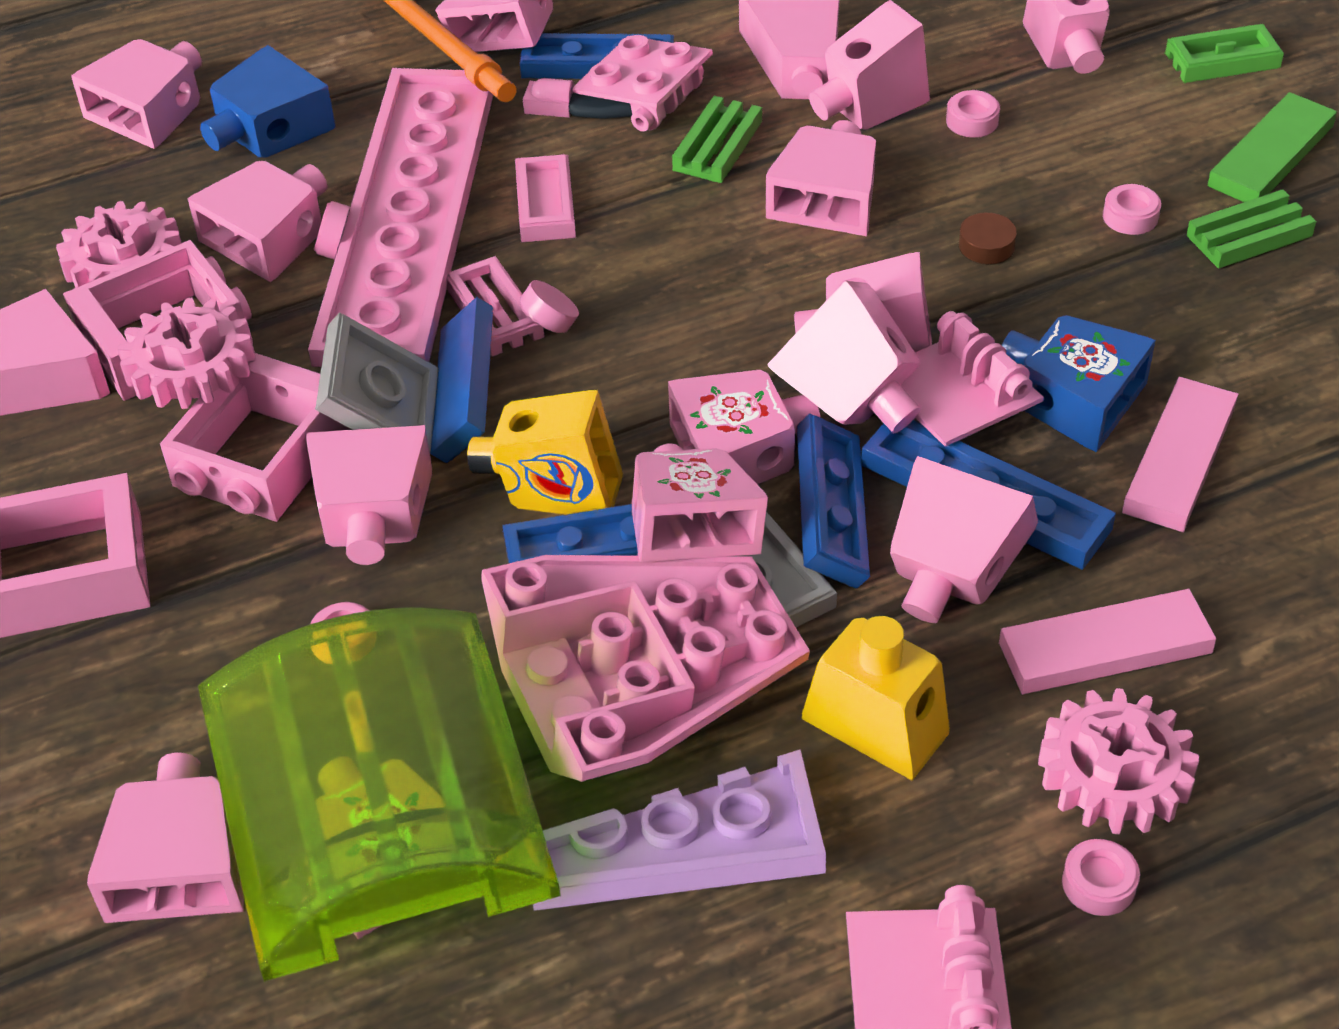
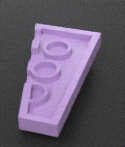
(712, 838)

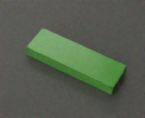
(1272, 148)

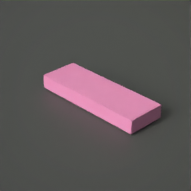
(1180, 454)
(1106, 641)

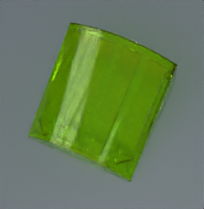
(370, 780)

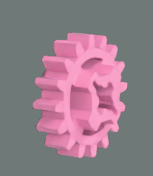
(114, 241)
(186, 353)
(1118, 761)

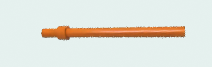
(478, 68)

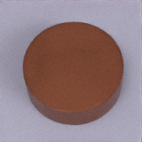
(987, 238)

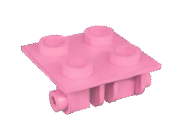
(648, 76)
(967, 382)
(928, 966)

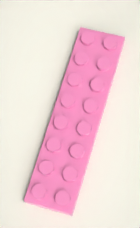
(407, 210)

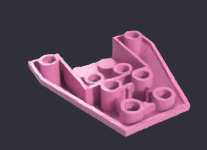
(632, 653)

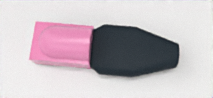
(556, 98)

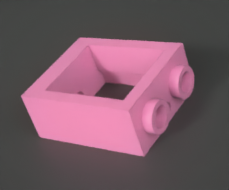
(142, 288)
(206, 427)
(83, 589)

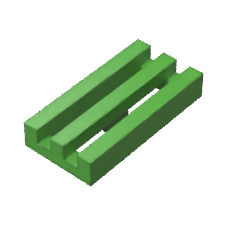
(1224, 53)
(708, 137)
(1245, 223)

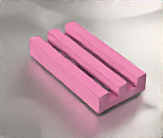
(507, 330)

